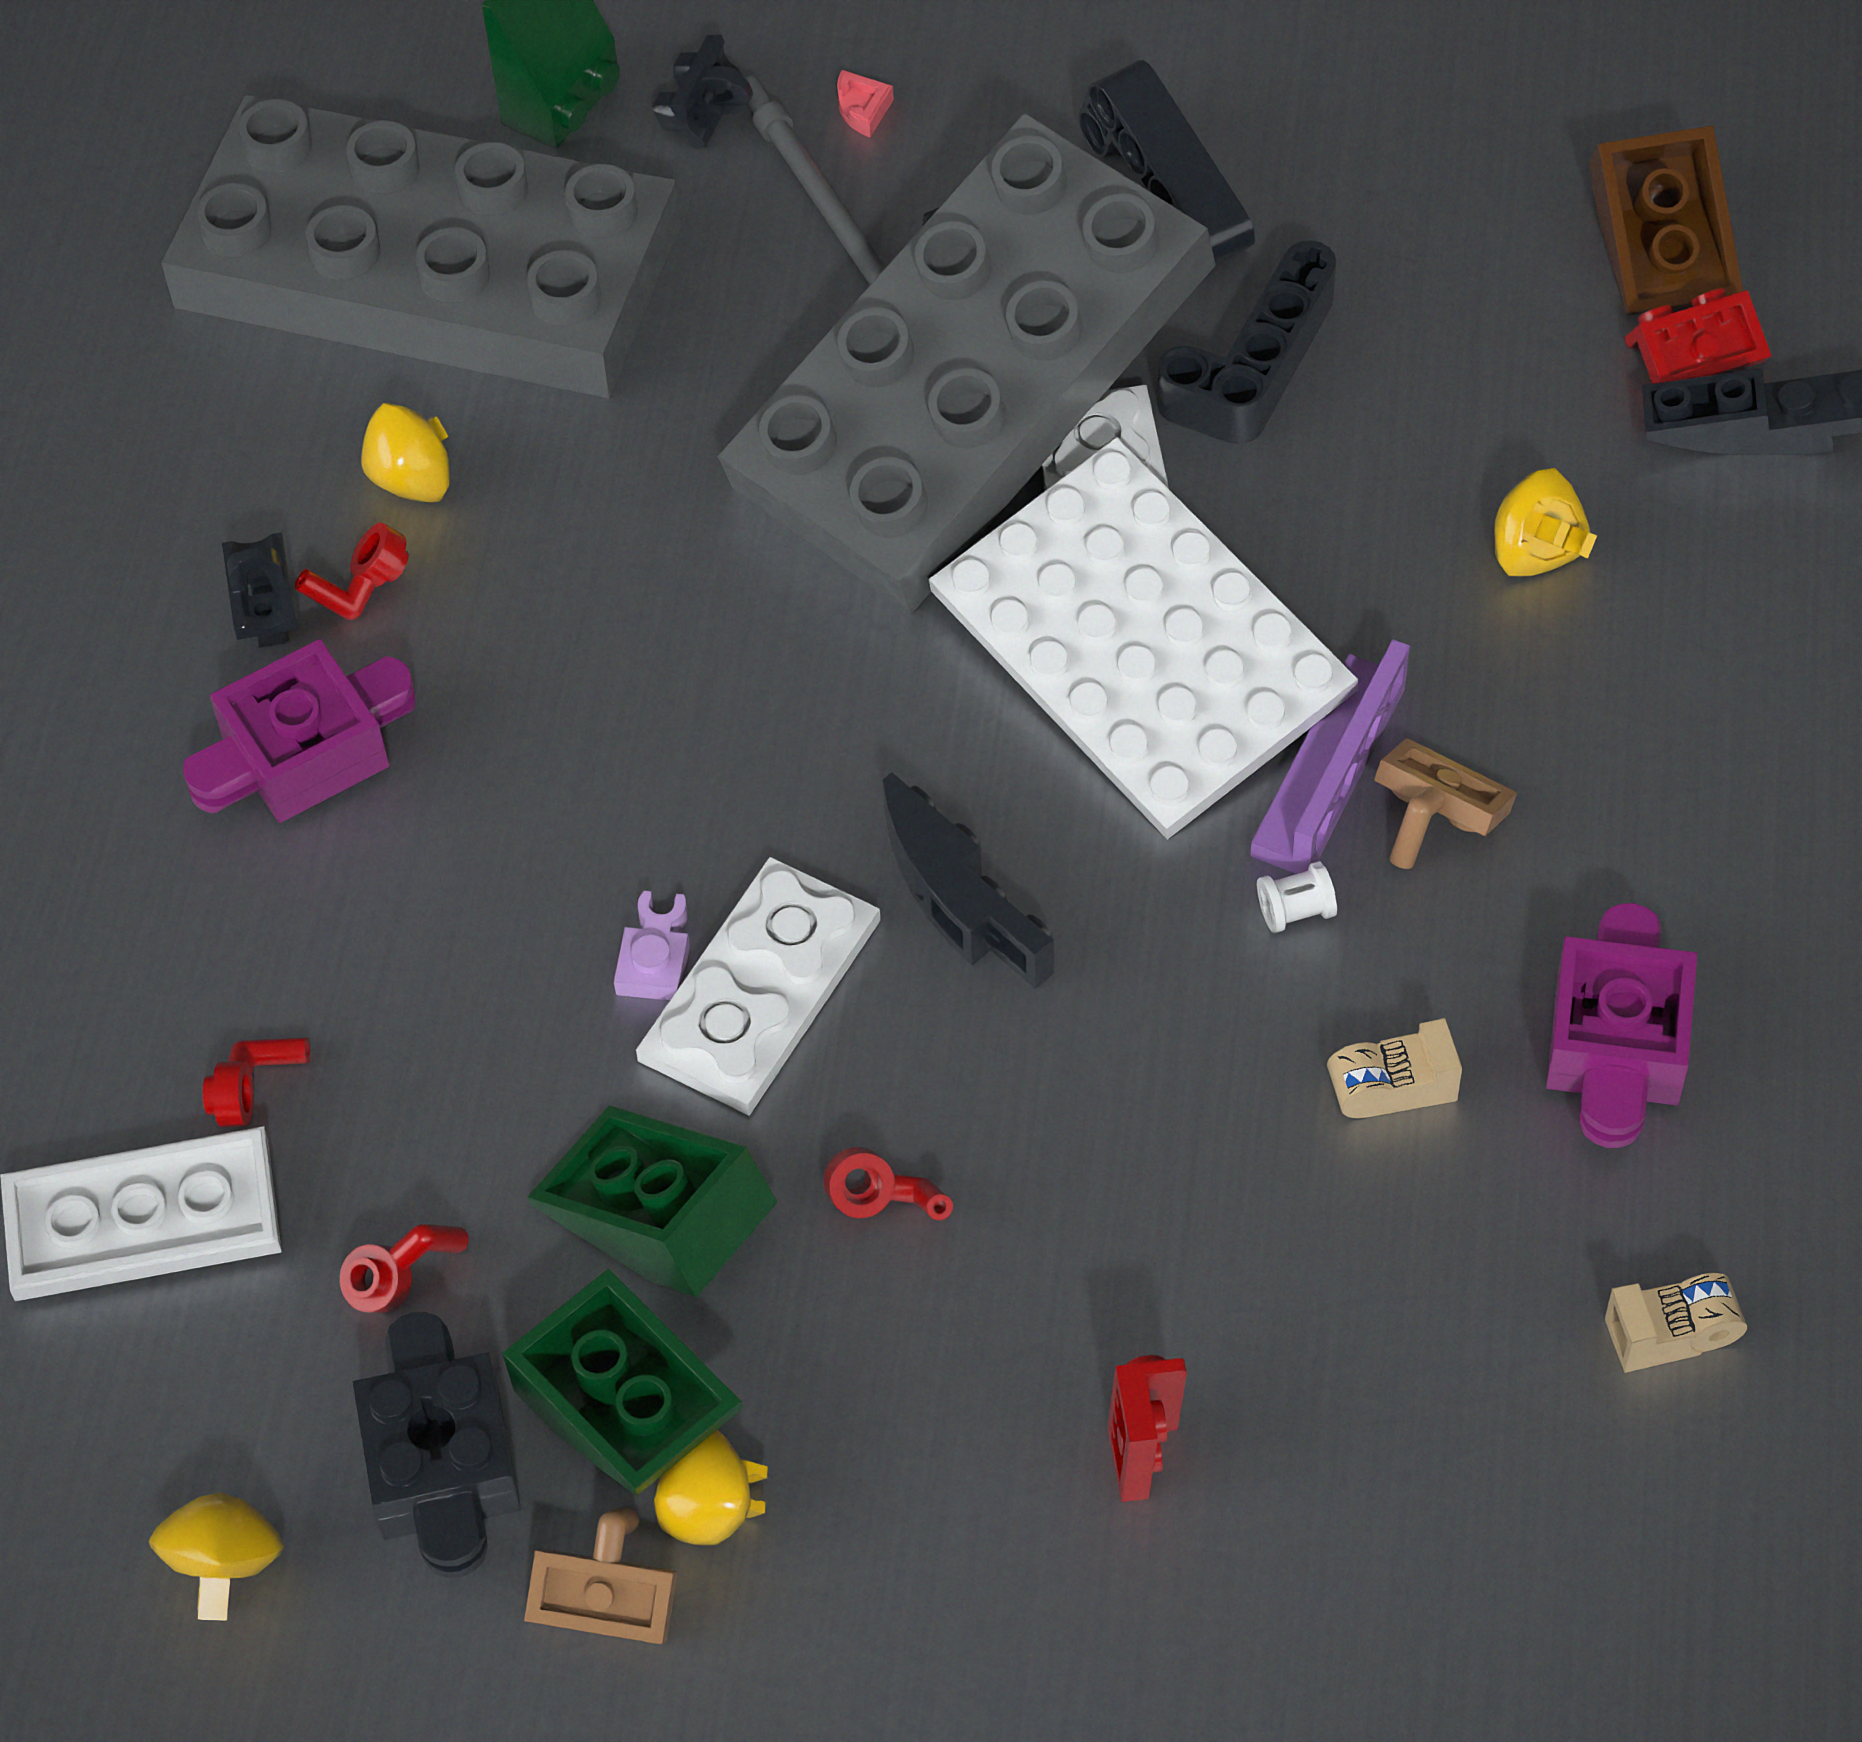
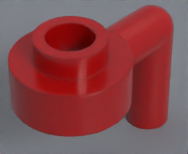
(376, 559)
(230, 1089)
(879, 1187)
(392, 1266)

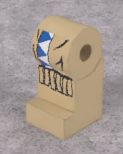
(1397, 1072)
(1673, 1320)

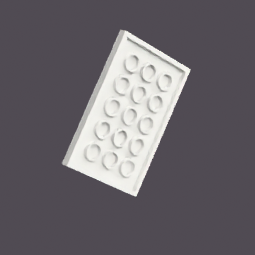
(1143, 637)

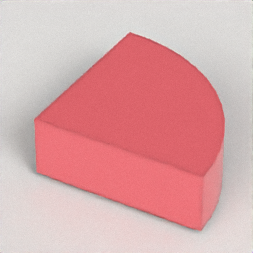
(863, 101)

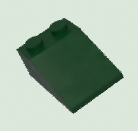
(549, 64)
(657, 1197)
(618, 1384)

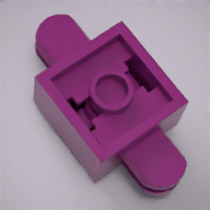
(289, 705)
(1621, 1023)

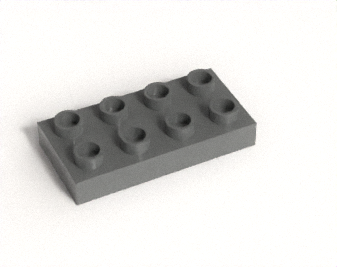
(424, 245)
(968, 361)

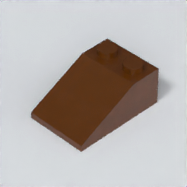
(1665, 218)

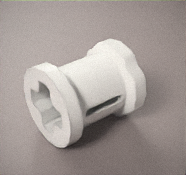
(1297, 897)

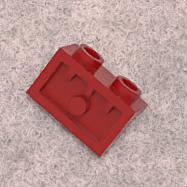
(1701, 341)
(1142, 1411)

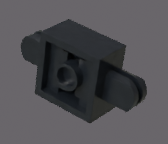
(435, 1445)

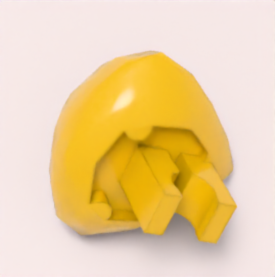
(406, 454)
(1541, 525)
(708, 1493)
(216, 1541)

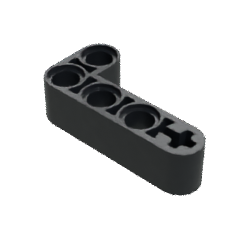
(1142, 121)
(1239, 393)

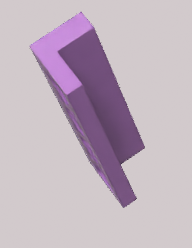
(1331, 765)

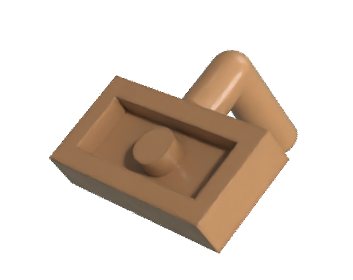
(1441, 786)
(600, 1590)

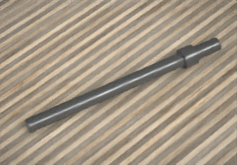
(776, 127)

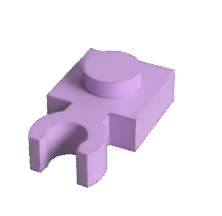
(654, 957)

